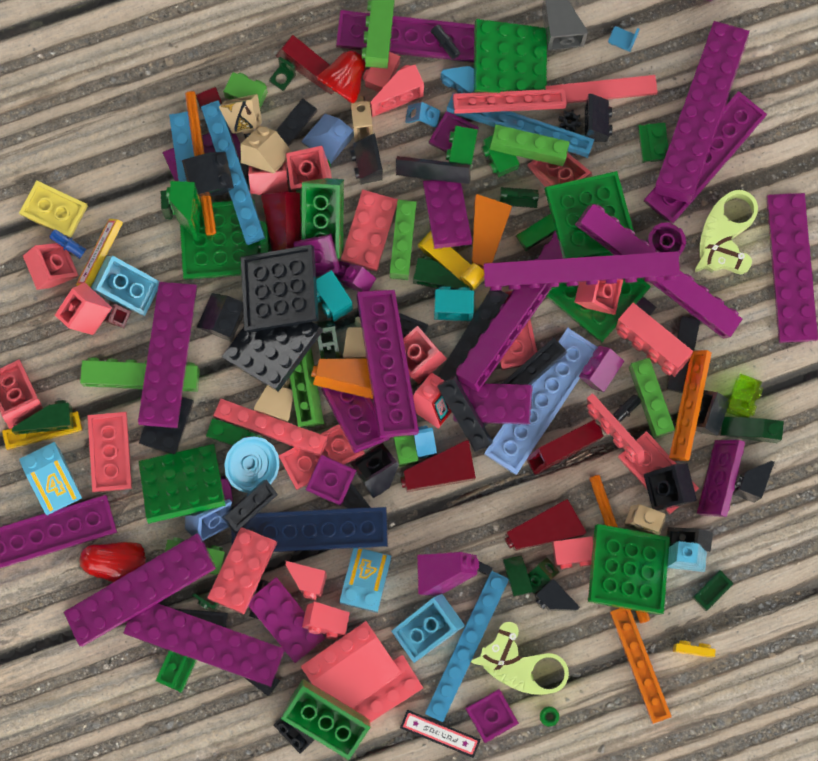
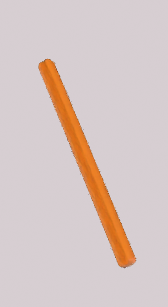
(199, 150)
(609, 520)

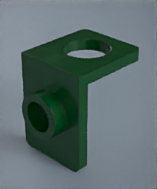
(286, 68)
(541, 576)
(204, 603)

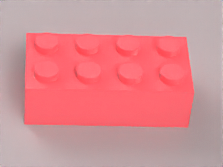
(653, 340)

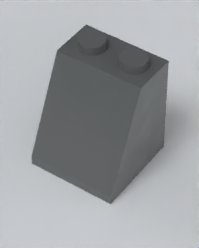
(562, 25)

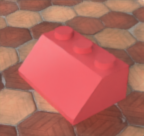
(308, 579)

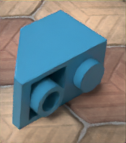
(459, 78)
(425, 442)

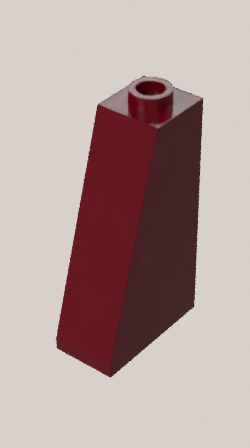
(305, 61)
(282, 218)
(564, 447)
(443, 469)
(551, 525)

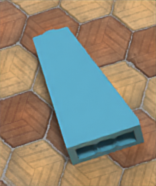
(687, 556)

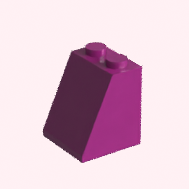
(444, 571)

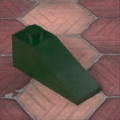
(434, 275)
(328, 341)
(51, 418)
(753, 429)

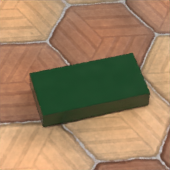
(165, 206)
(713, 590)

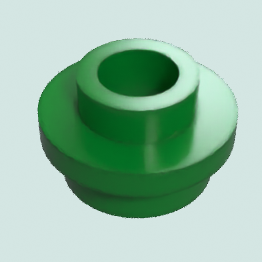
(554, 712)

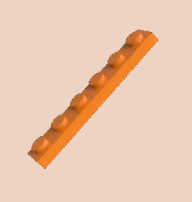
(690, 405)
(640, 665)

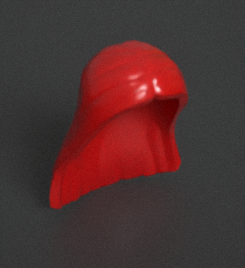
(345, 75)
(112, 560)

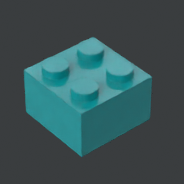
(333, 297)
(453, 304)

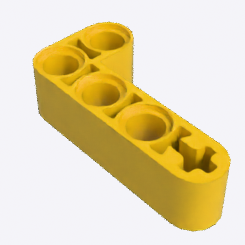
(470, 274)

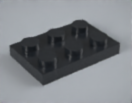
(167, 438)

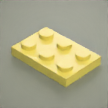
(53, 209)

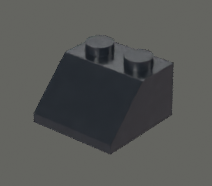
(597, 118)
(367, 159)
(209, 173)
(221, 316)
(711, 413)
(753, 482)
(670, 487)

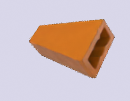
(488, 228)
(344, 376)

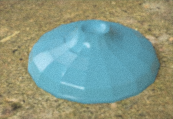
(250, 463)

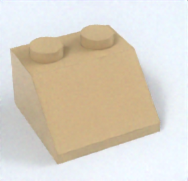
(264, 150)

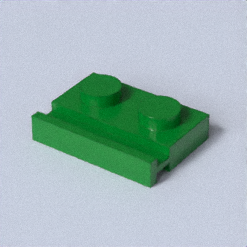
(653, 142)
(176, 671)

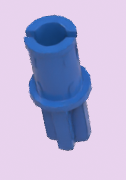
(67, 243)

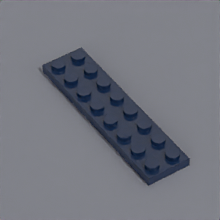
(322, 529)

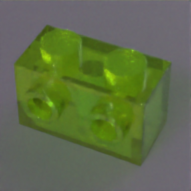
(744, 396)

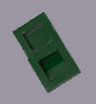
(517, 575)

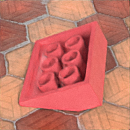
(352, 667)

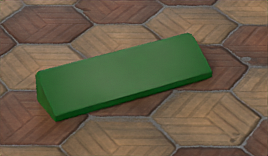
(536, 233)

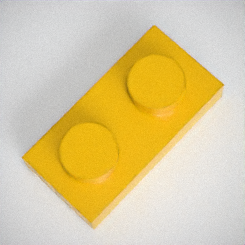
(686, 648)

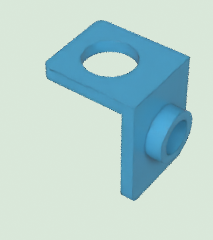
(623, 38)
(424, 113)

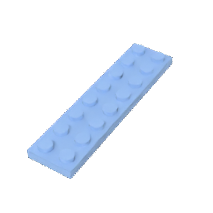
(549, 392)

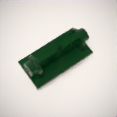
(519, 197)

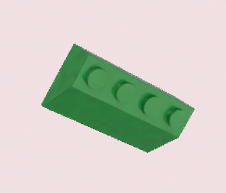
(185, 206)
(323, 210)
(326, 719)

